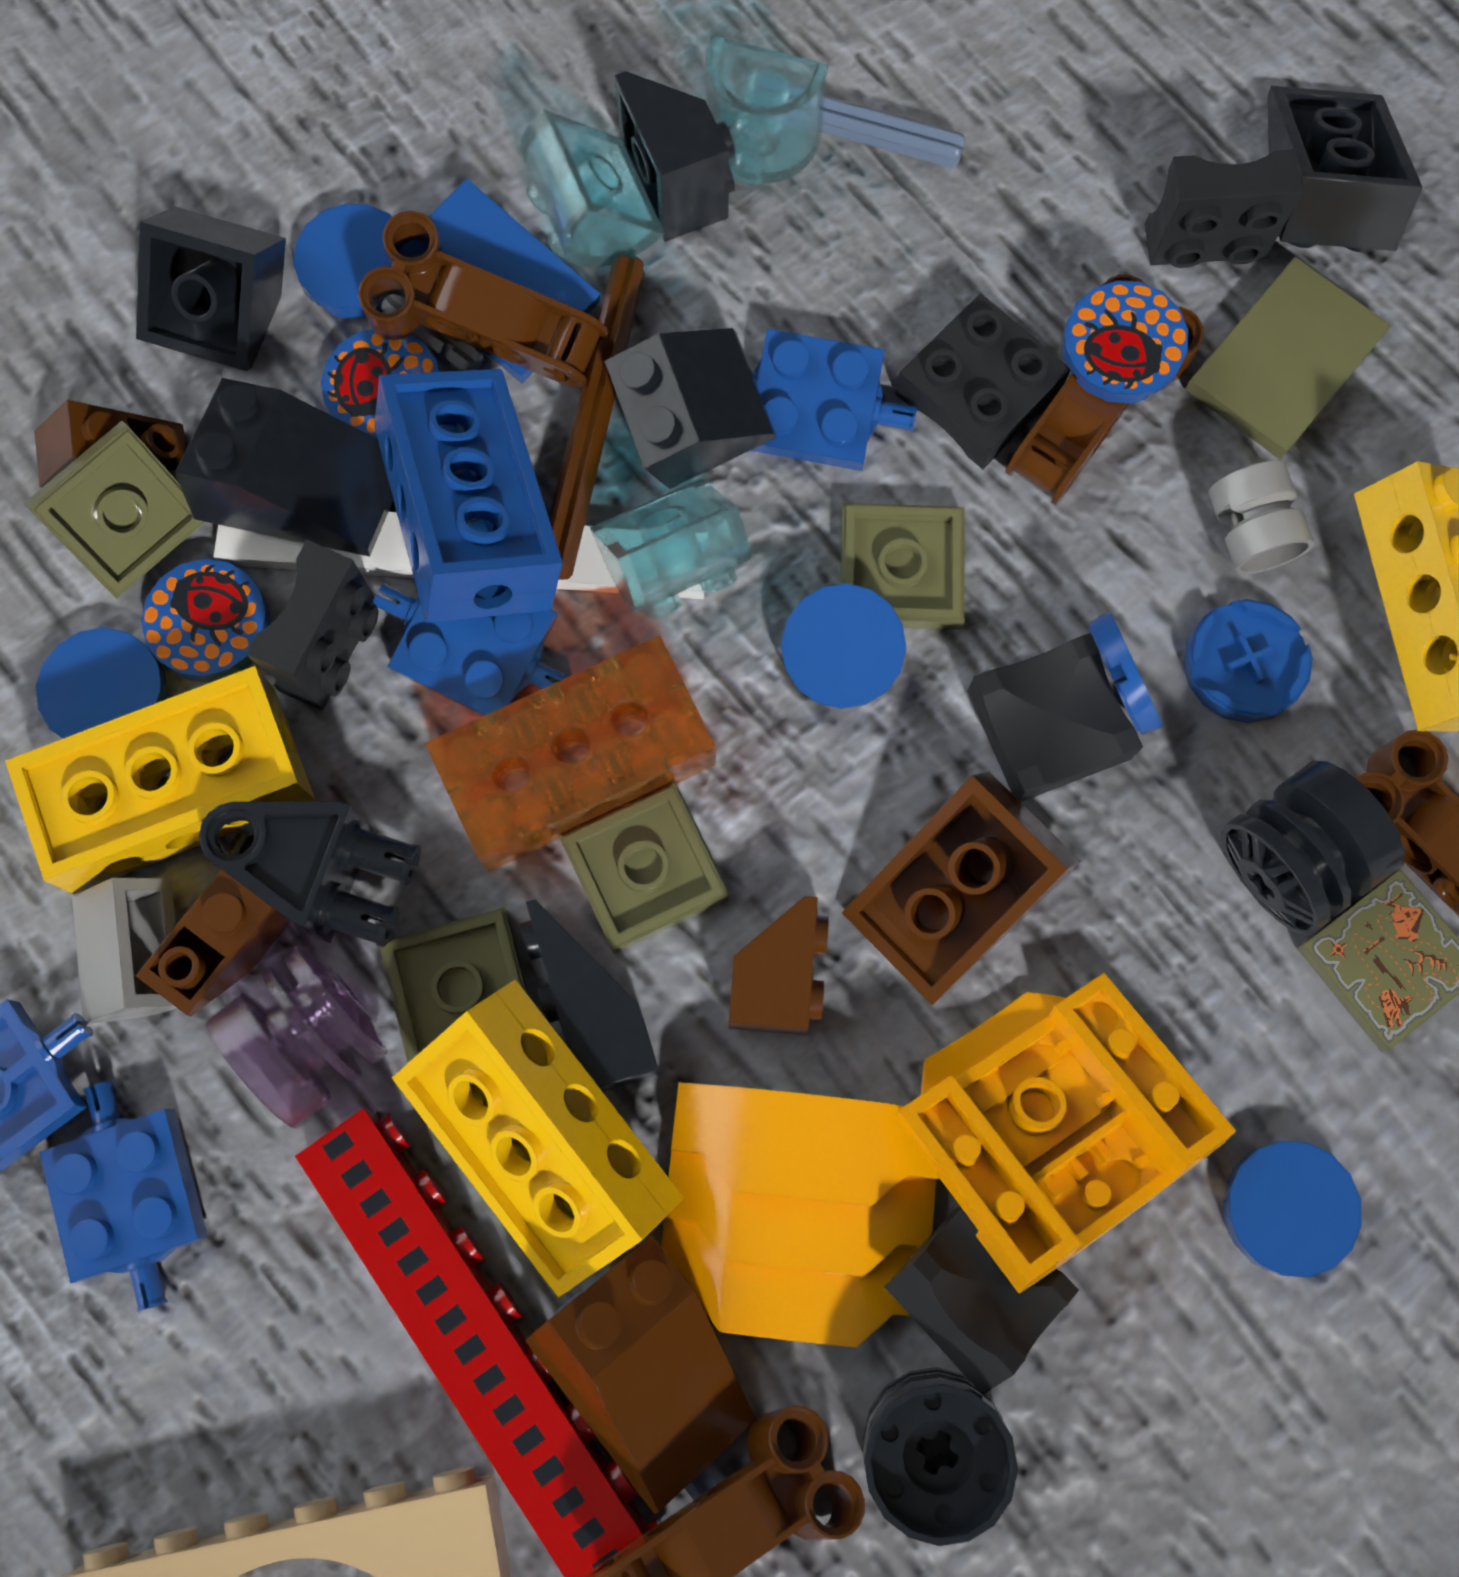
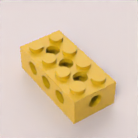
(1415, 557)
(126, 760)
(537, 1138)

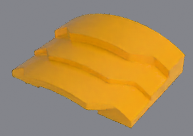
(1059, 1124)
(795, 1210)

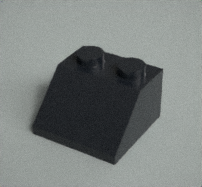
(676, 153)
(207, 286)
(689, 402)

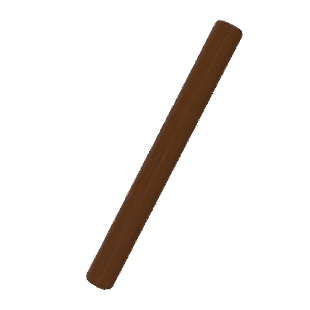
(594, 411)

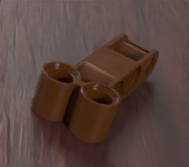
(476, 307)
(1078, 424)
(1420, 809)
(749, 1508)

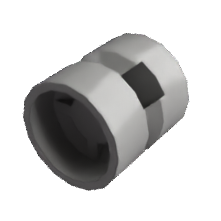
(1260, 516)

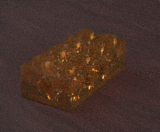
(570, 713)

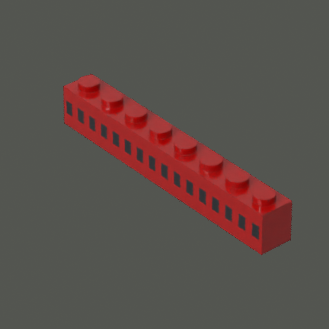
(472, 1342)

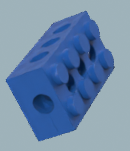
(451, 424)

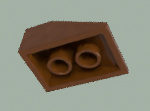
(960, 885)
(646, 1373)

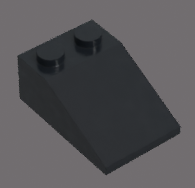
(1350, 167)
(285, 470)

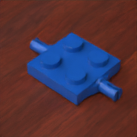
(824, 398)
(471, 660)
(33, 1080)
(123, 1195)

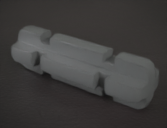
(461, 355)

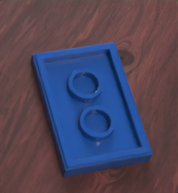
(490, 239)

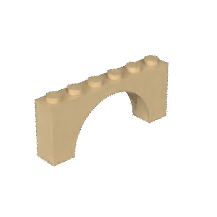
(391, 1534)

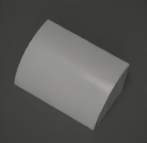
(115, 935)

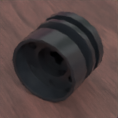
(1313, 846)
(955, 1493)

